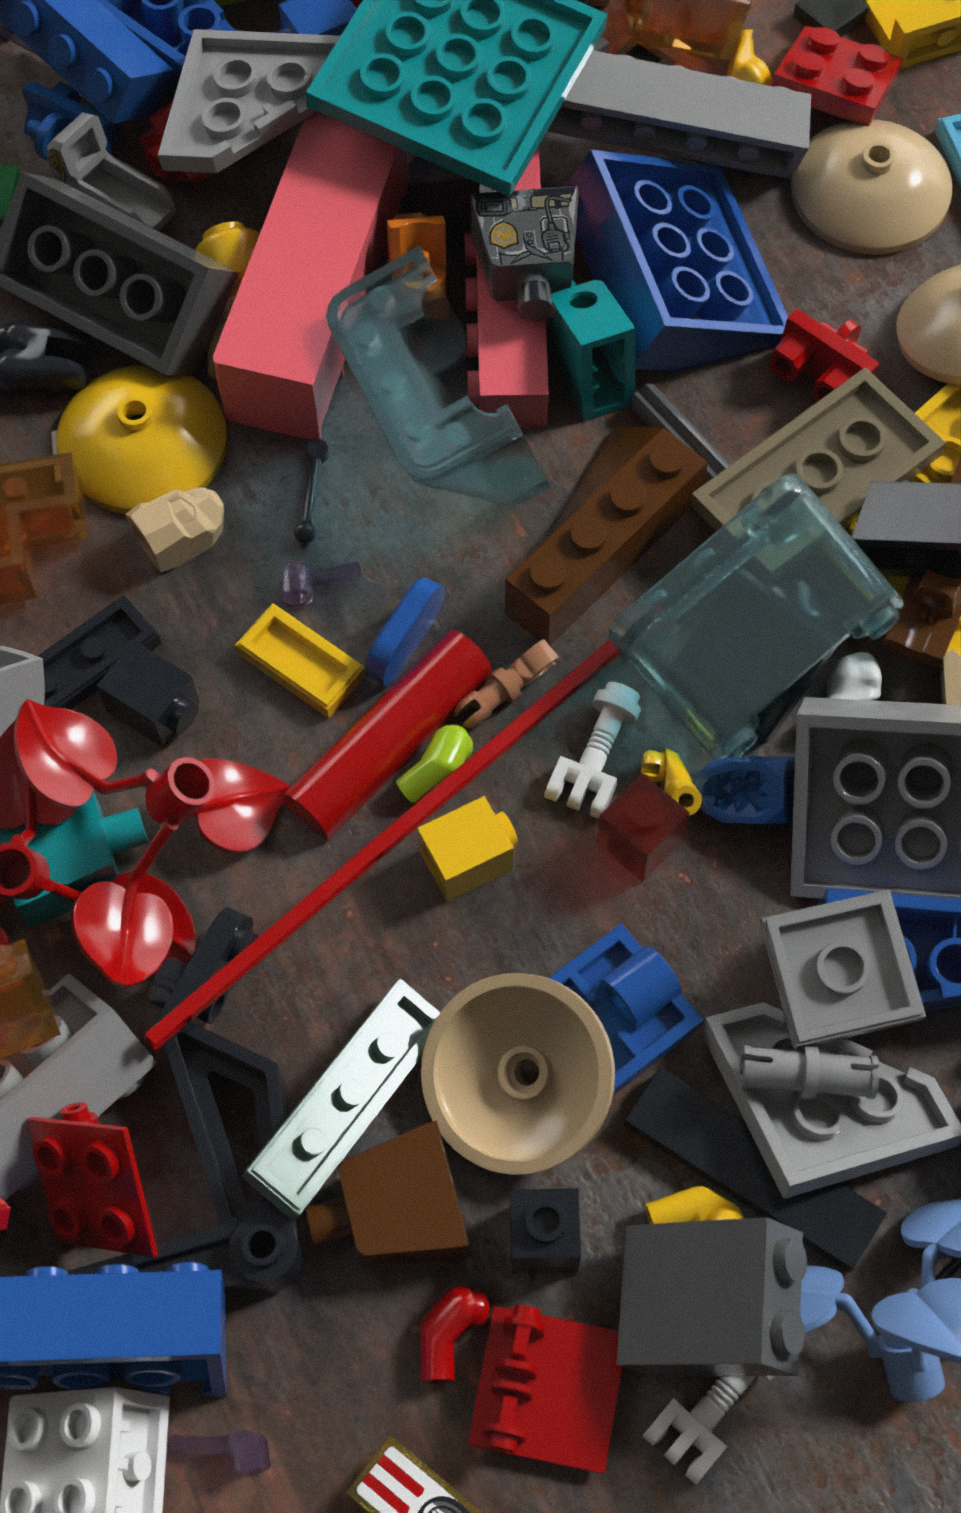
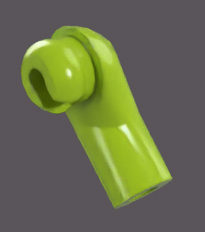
(444, 754)

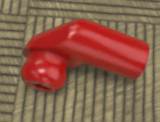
(443, 1325)

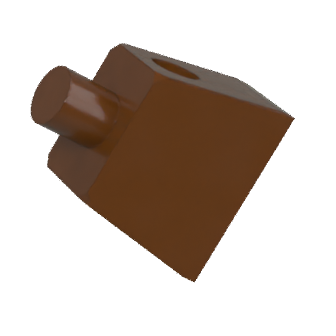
(396, 1204)

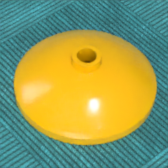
(136, 461)

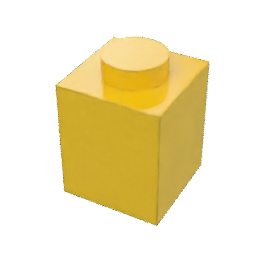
(467, 847)

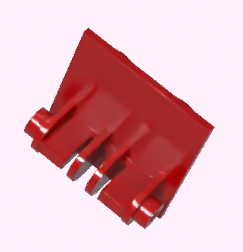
(91, 1182)
(547, 1389)

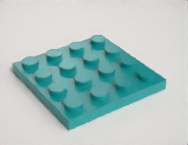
(458, 78)

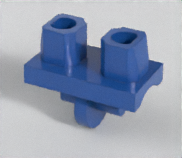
(54, 110)

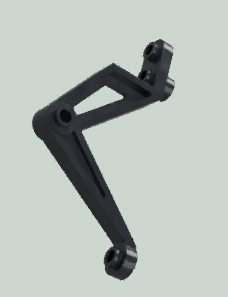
(195, 1056)

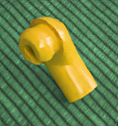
(674, 778)
(690, 1206)

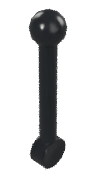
(316, 453)

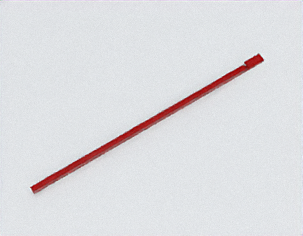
(377, 848)

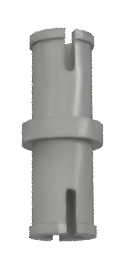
(809, 1072)

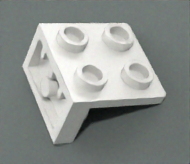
(85, 1452)

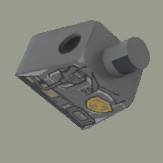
(526, 244)

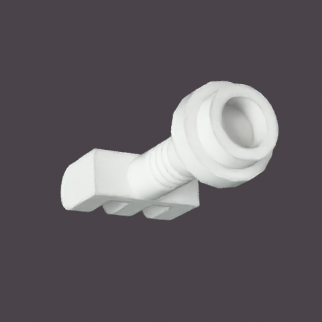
(617, 705)
(698, 1424)

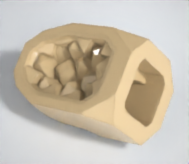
(177, 526)

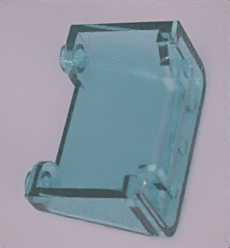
(398, 345)
(753, 614)

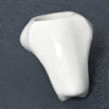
(855, 678)

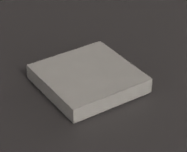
(842, 969)

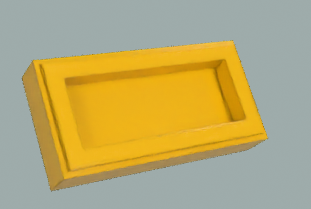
(300, 660)

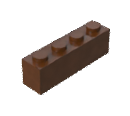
(616, 515)

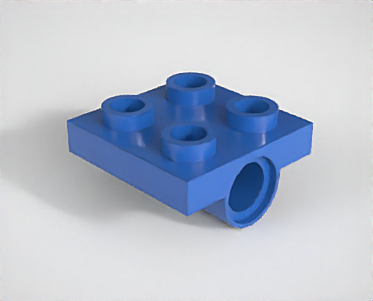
(634, 1000)

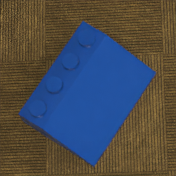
(675, 259)

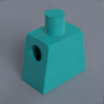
(588, 322)
(78, 854)

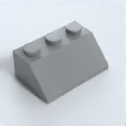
(88, 1063)

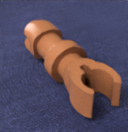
(507, 683)

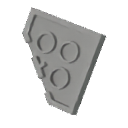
(238, 95)
(834, 1135)

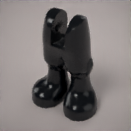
(43, 358)

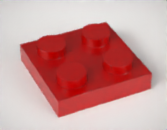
(839, 74)

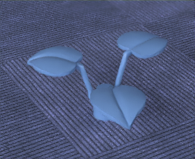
(912, 1325)

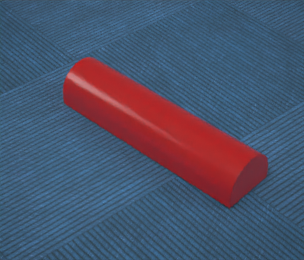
(388, 734)

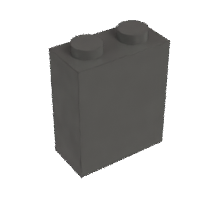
(712, 1298)

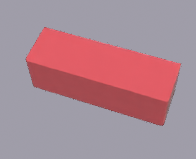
(319, 236)

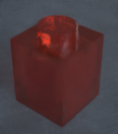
(642, 827)

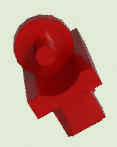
(820, 352)

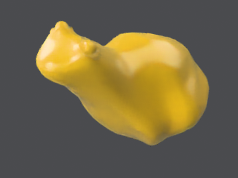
(745, 64)

